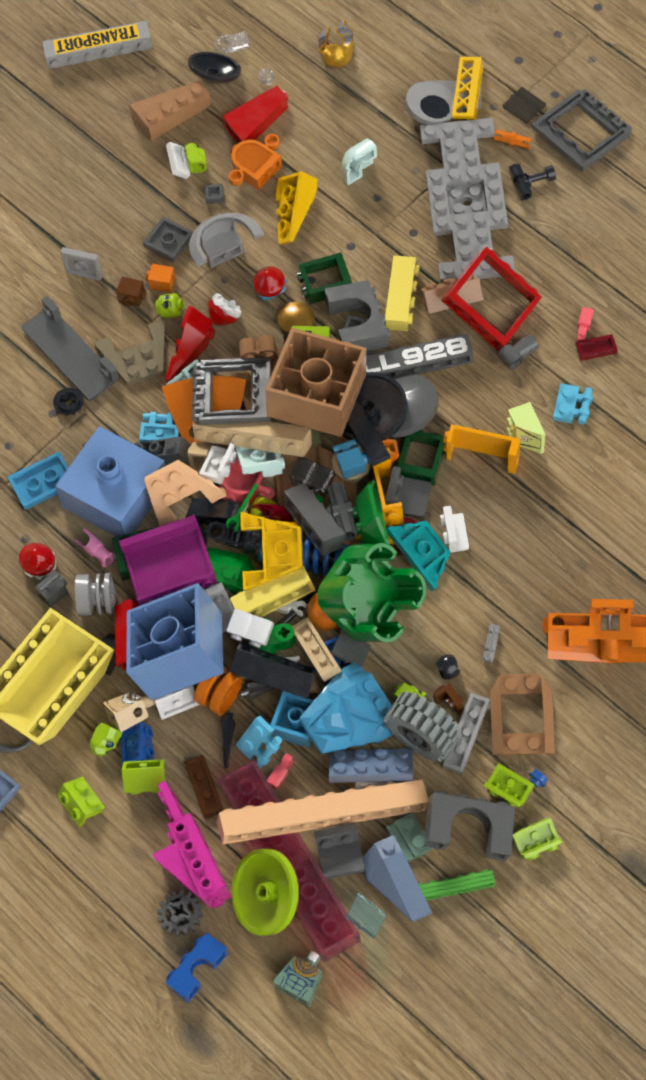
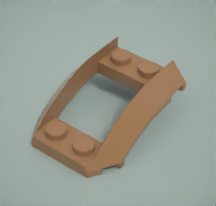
(522, 742)

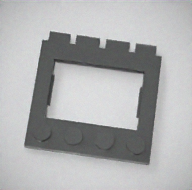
(569, 148)
(203, 387)

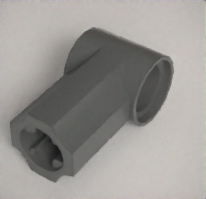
(514, 354)

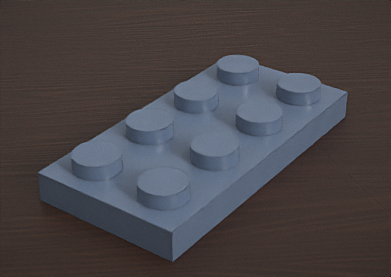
(371, 765)

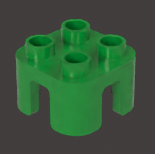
(367, 592)

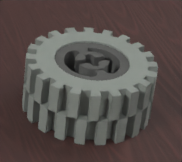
(422, 726)

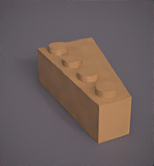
(169, 109)

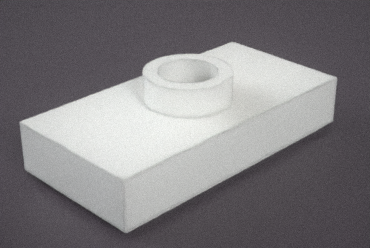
(178, 160)

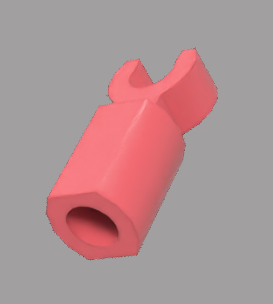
(584, 322)
(280, 772)

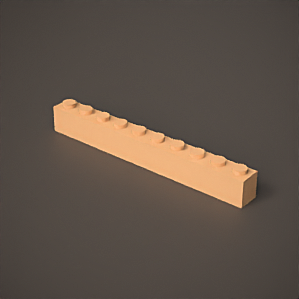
(321, 811)

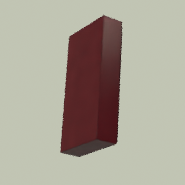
(596, 347)

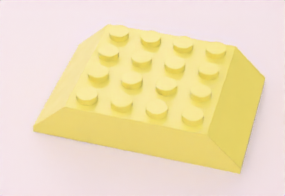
(50, 676)

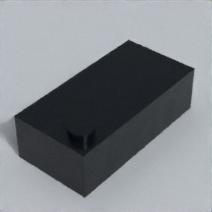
(273, 670)

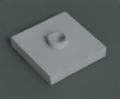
(81, 263)

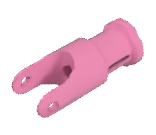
(96, 549)

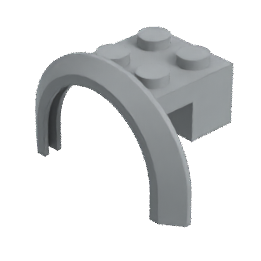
(217, 238)

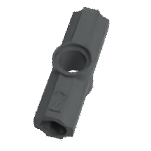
(342, 510)

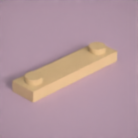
(316, 649)

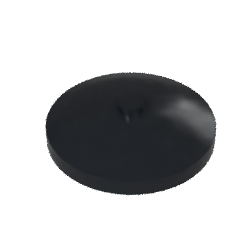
(382, 403)

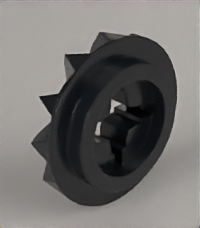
(63, 396)

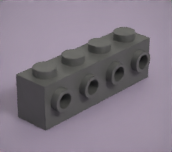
(313, 519)

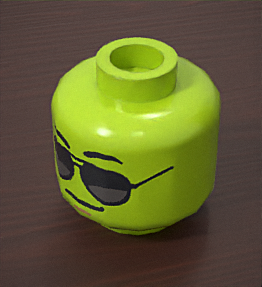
(169, 306)

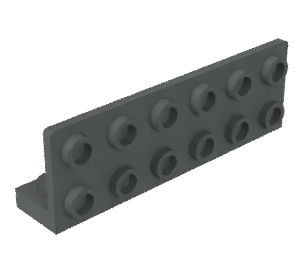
(70, 352)

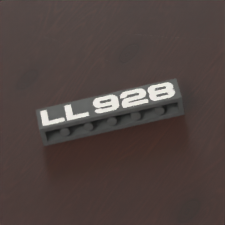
(423, 357)

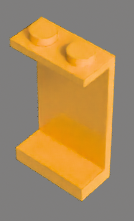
(484, 443)
(392, 512)

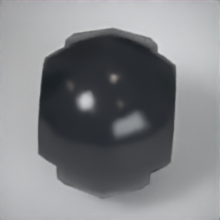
(448, 667)

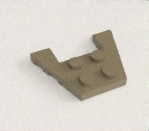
(138, 362)

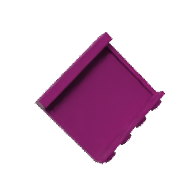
(168, 560)

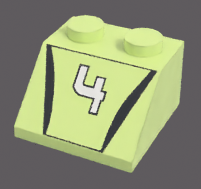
(525, 425)

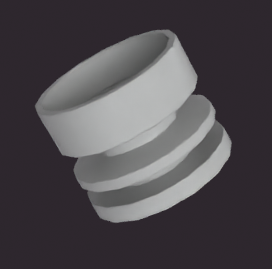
(94, 594)

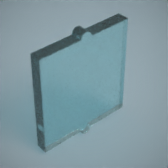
(366, 915)

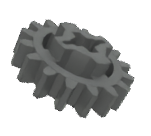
(172, 908)

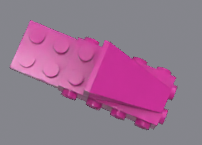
(189, 855)

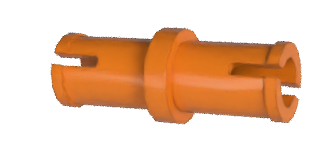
(512, 139)

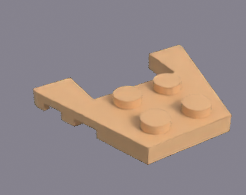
(174, 484)

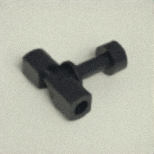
(524, 180)

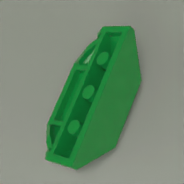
(370, 516)
(229, 568)

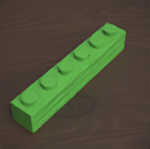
(458, 885)

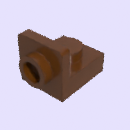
(451, 698)

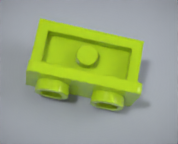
(509, 786)
(80, 800)
(536, 839)

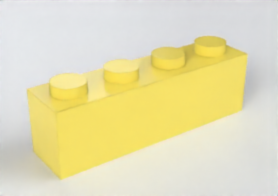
(401, 292)
(274, 594)

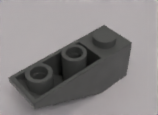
(168, 449)

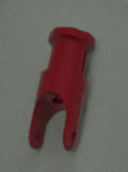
(273, 512)

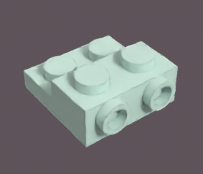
(258, 460)

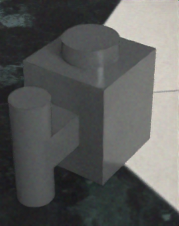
(52, 589)

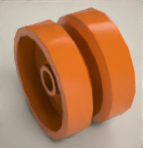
(219, 692)

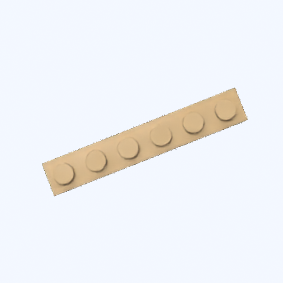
(257, 436)

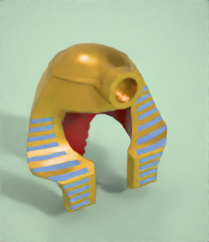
(333, 54)

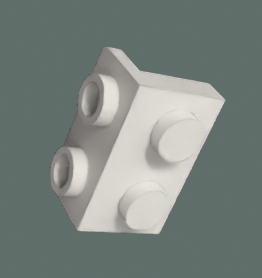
(218, 463)
(455, 530)

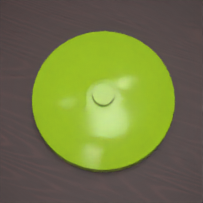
(264, 892)

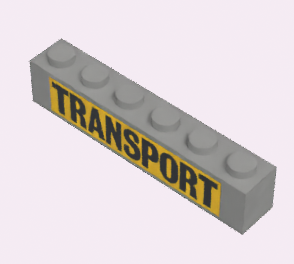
(97, 44)

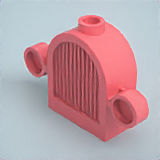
(239, 484)

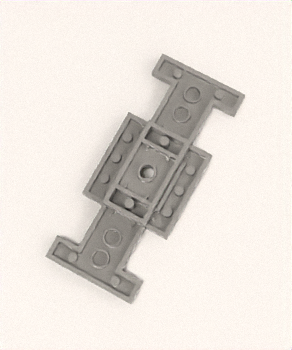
(463, 181)

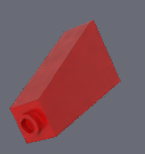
(256, 115)
(121, 631)

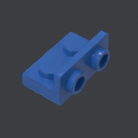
(137, 743)

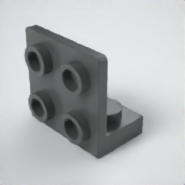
(411, 492)
(339, 851)

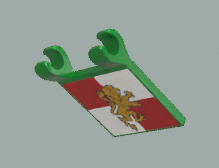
(245, 507)

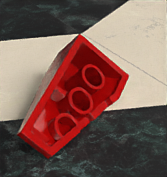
(195, 339)

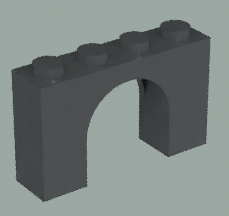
(359, 298)
(496, 818)

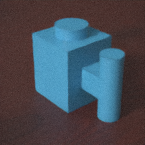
(350, 460)

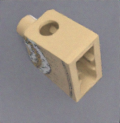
(127, 710)

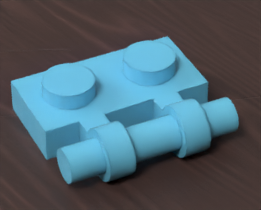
(566, 403)
(156, 431)
(254, 738)

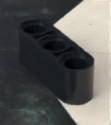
(216, 512)

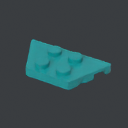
(422, 549)

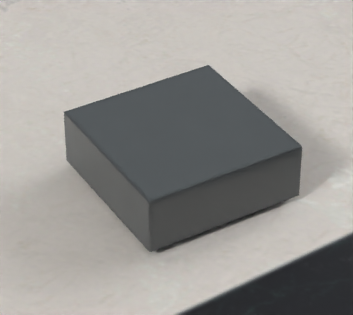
(214, 193)

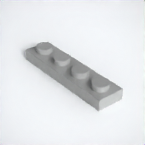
(470, 725)

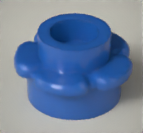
(538, 778)

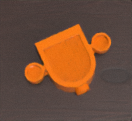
(255, 161)

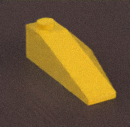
(295, 197)

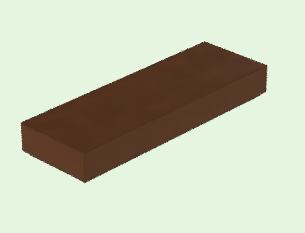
(203, 786)

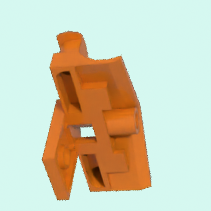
(581, 638)

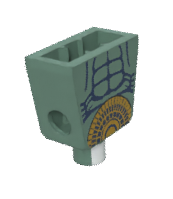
(300, 978)

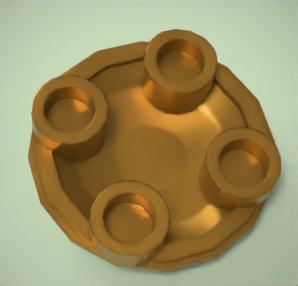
(295, 315)

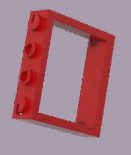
(472, 317)

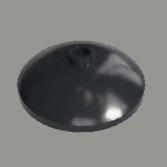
(214, 67)

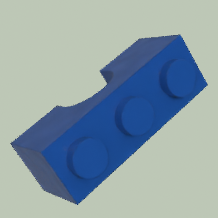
(205, 951)

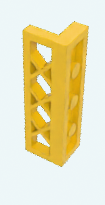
(474, 85)

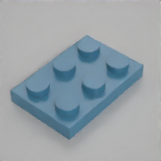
(38, 480)

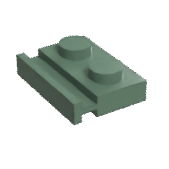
(409, 836)

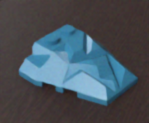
(347, 712)

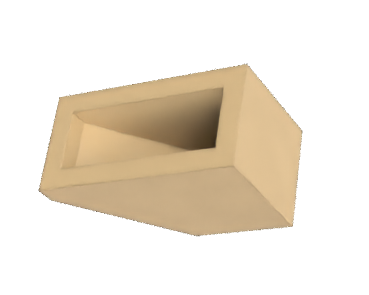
(197, 454)

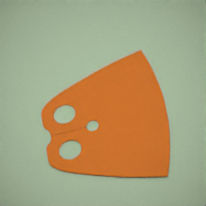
(226, 395)

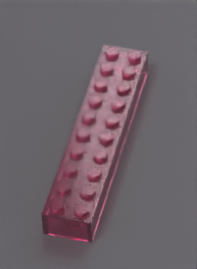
(317, 905)

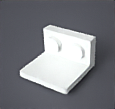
(176, 702)

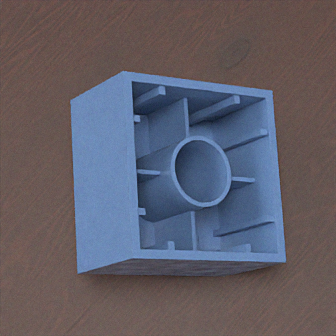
(109, 483)
(174, 642)

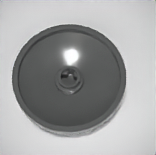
(421, 401)

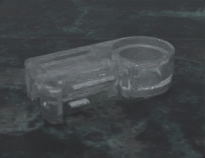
(234, 42)

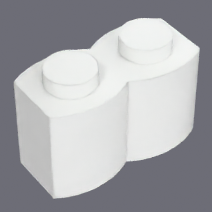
(250, 627)

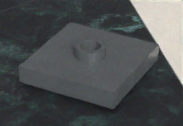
(168, 239)

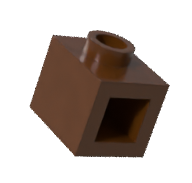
(131, 291)

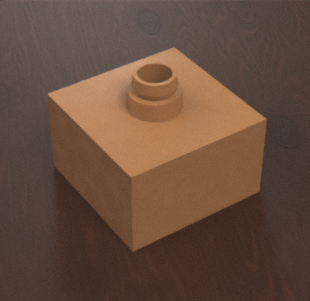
(316, 382)

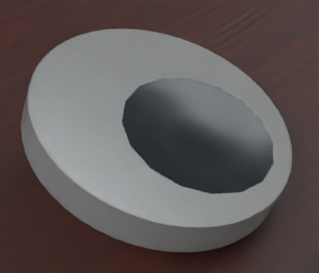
(429, 103)

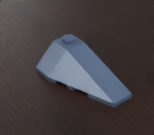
(393, 877)

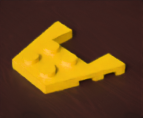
(280, 546)

